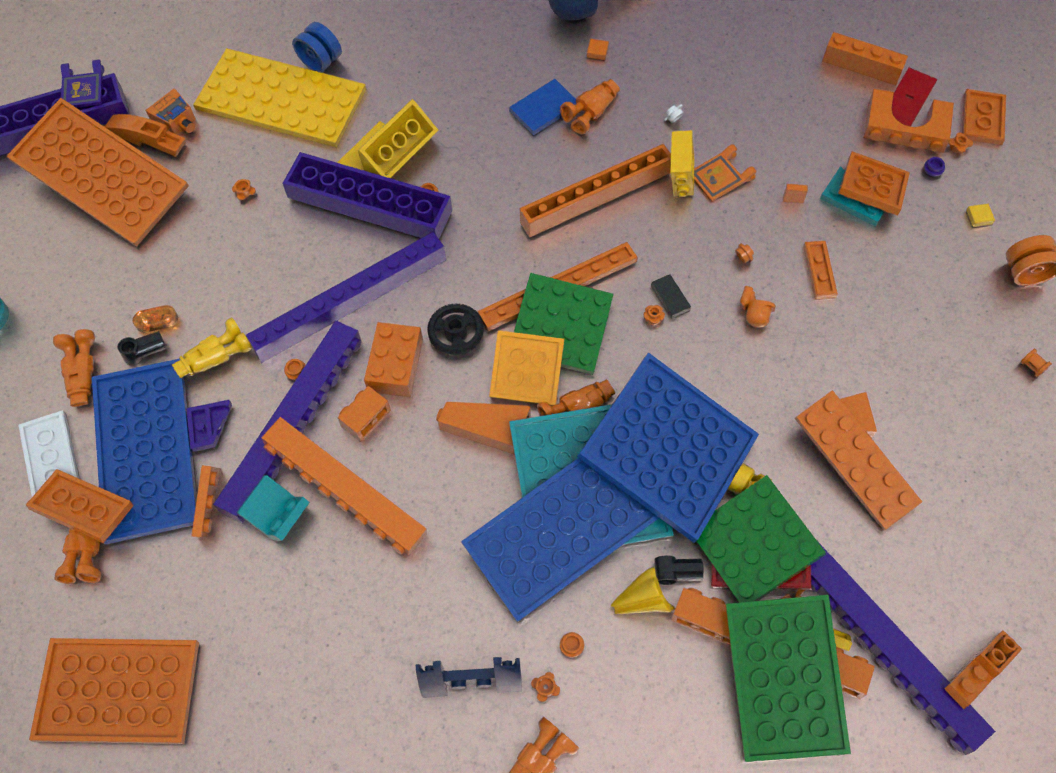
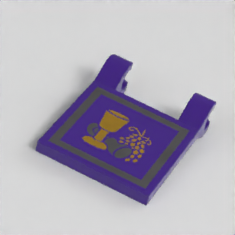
(82, 89)

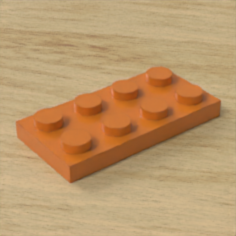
(79, 505)

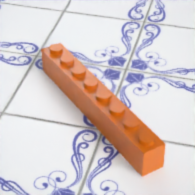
(595, 190)
(344, 486)
(710, 618)

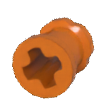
(1035, 363)

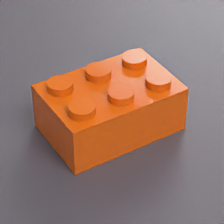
(394, 359)

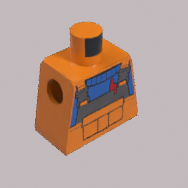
(173, 112)

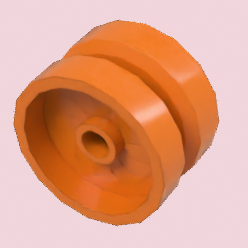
(1032, 260)

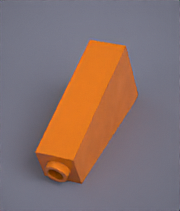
(482, 422)

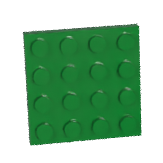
(568, 313)
(758, 542)

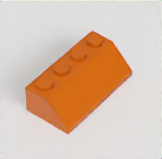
(864, 58)

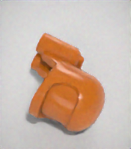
(757, 310)

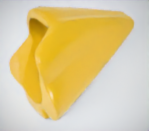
(642, 596)

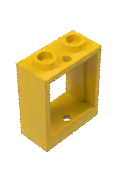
(682, 163)

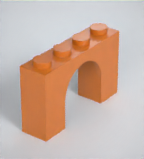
(884, 127)

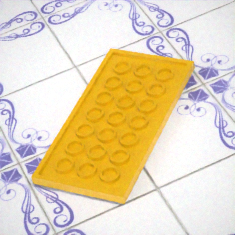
(280, 97)

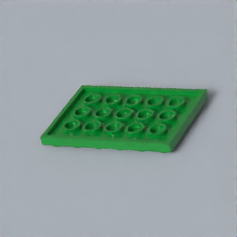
(787, 679)

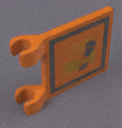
(719, 176)

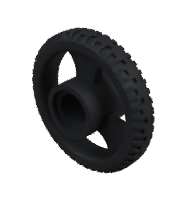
(456, 337)

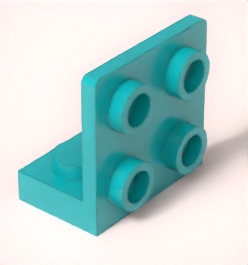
(272, 509)

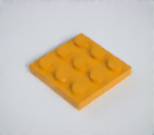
(526, 367)

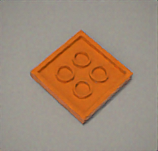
(874, 183)

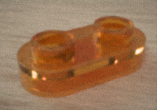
(156, 318)

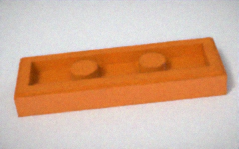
(820, 270)

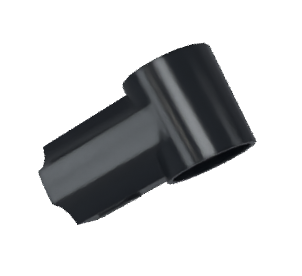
(140, 347)
(671, 570)

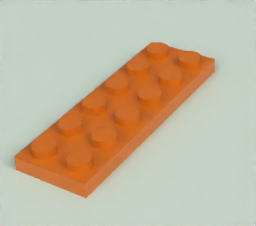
(858, 460)

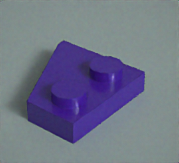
(206, 424)

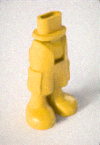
(211, 351)

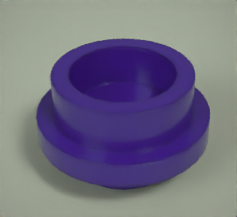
(934, 166)

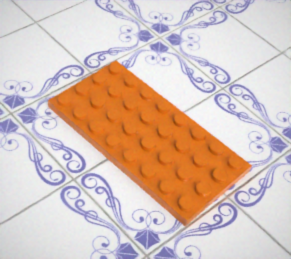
(98, 171)

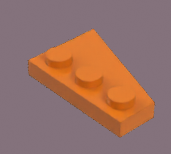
(205, 499)

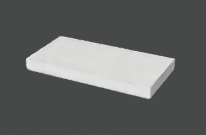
(47, 448)

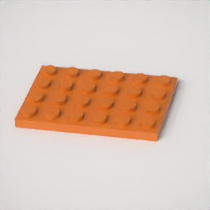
(115, 691)

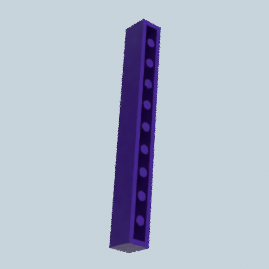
(346, 297)
(297, 409)
(898, 655)

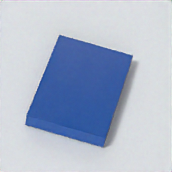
(541, 106)

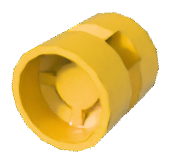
(744, 478)

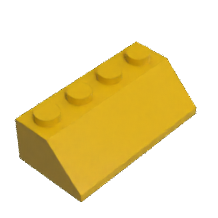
(397, 141)

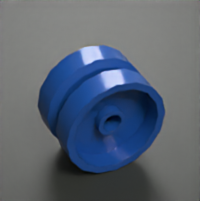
(317, 47)

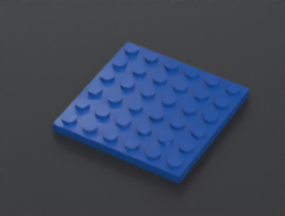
(669, 447)

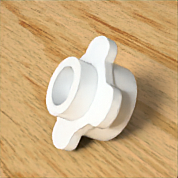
(674, 113)

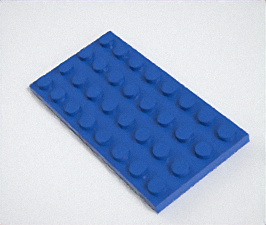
(145, 448)
(554, 536)

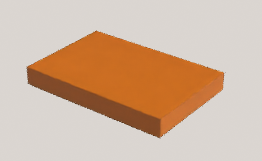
(984, 116)

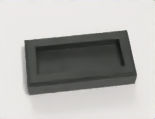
(671, 296)

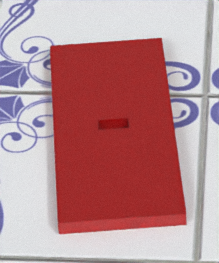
(915, 86)

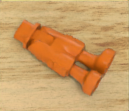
(592, 103)
(77, 368)
(586, 397)
(78, 545)
(531, 758)

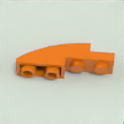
(147, 131)
(982, 669)

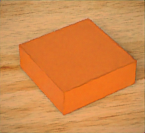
(597, 49)
(795, 193)

